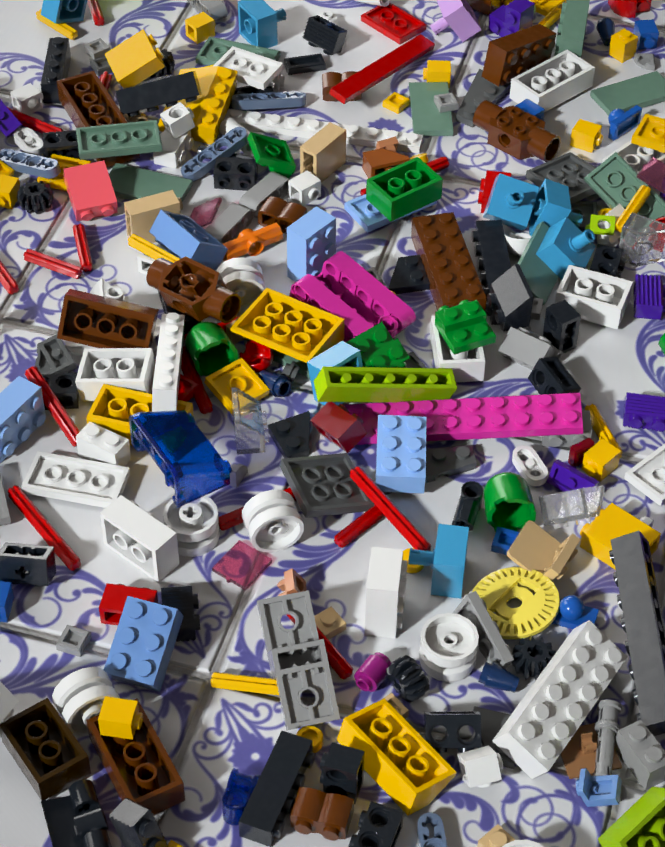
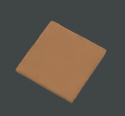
(581, 752)

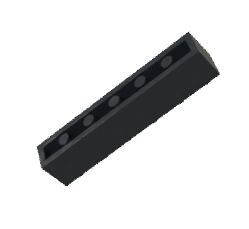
(492, 256)

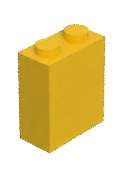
(135, 59)
(612, 524)

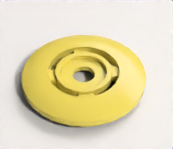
(536, 610)

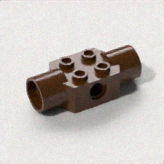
(516, 132)
(193, 289)

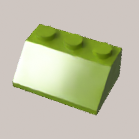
(641, 824)

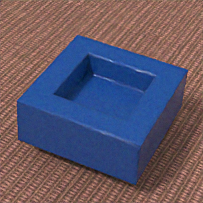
(503, 540)

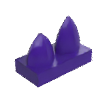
(8, 121)
(568, 477)

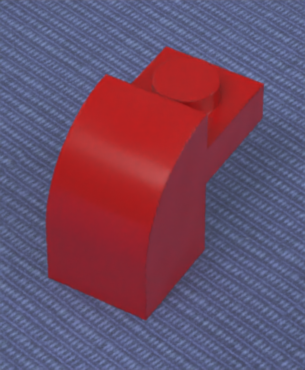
(629, 8)

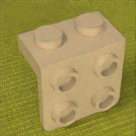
(541, 552)

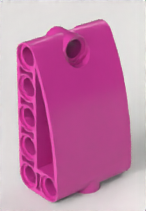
(355, 296)

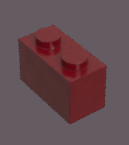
(339, 426)

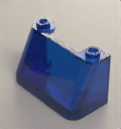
(180, 452)

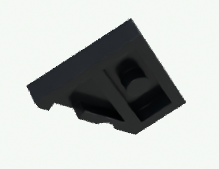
(409, 276)
(292, 435)

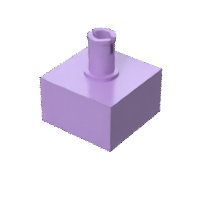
(459, 17)

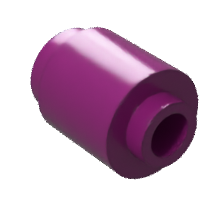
(372, 672)

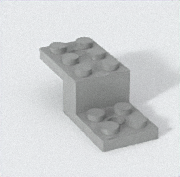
(298, 660)

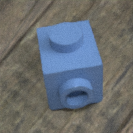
(598, 789)

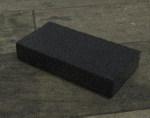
(304, 64)

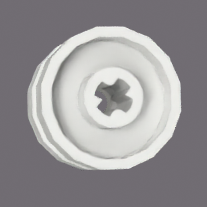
(243, 278)
(272, 521)
(195, 525)
(448, 647)
(81, 697)

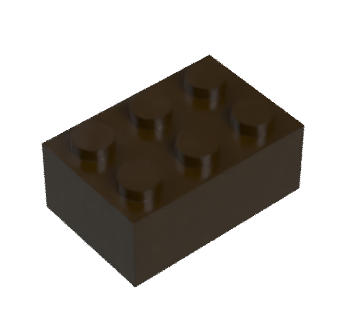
(45, 749)

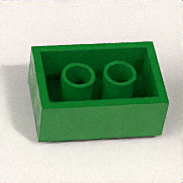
(404, 189)

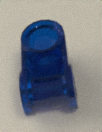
(237, 794)

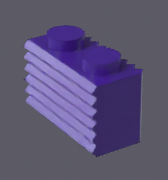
(648, 296)
(644, 412)

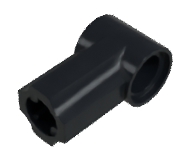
(468, 505)

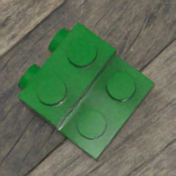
(272, 153)
(464, 326)
(379, 348)

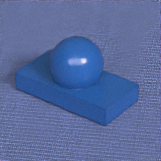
(623, 121)
(574, 613)

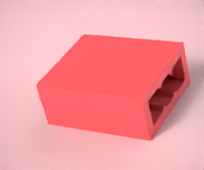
(90, 191)

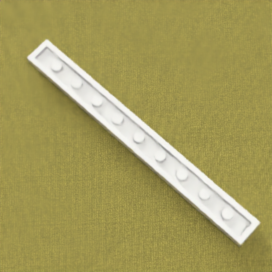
(307, 128)

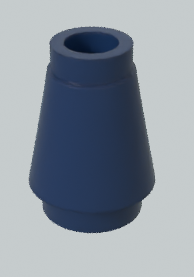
(605, 28)
(278, 384)
(498, 678)

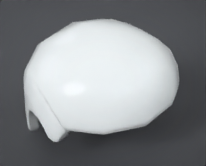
(517, 242)

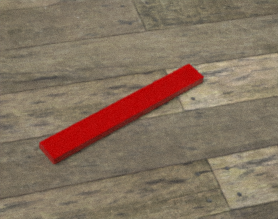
(381, 69)

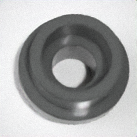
(291, 371)

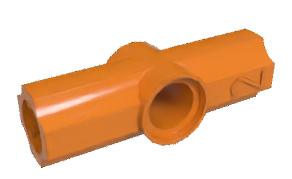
(252, 241)

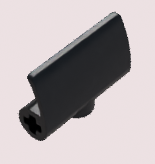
(77, 818)

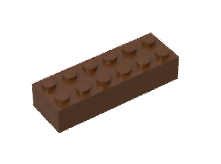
(91, 105)
(446, 260)

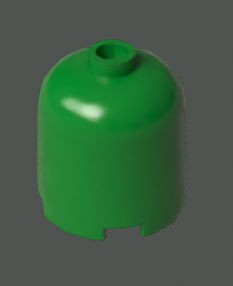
(209, 348)
(508, 501)

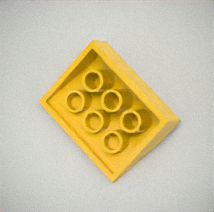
(210, 109)
(289, 326)

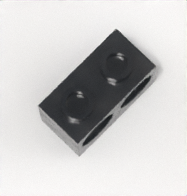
(61, 143)
(235, 173)
(608, 260)
(562, 326)
(552, 377)
(64, 388)
(453, 722)
(342, 770)
(378, 836)

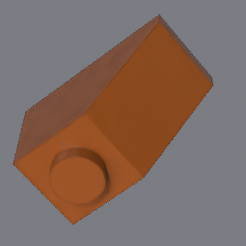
(381, 160)

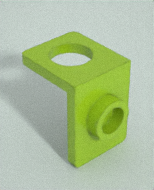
(595, 219)

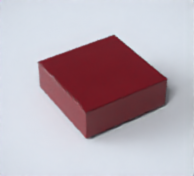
(577, 451)

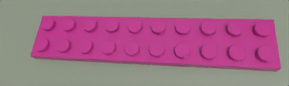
(481, 416)

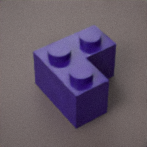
(512, 17)

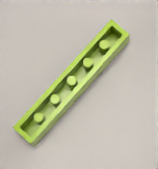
(383, 384)

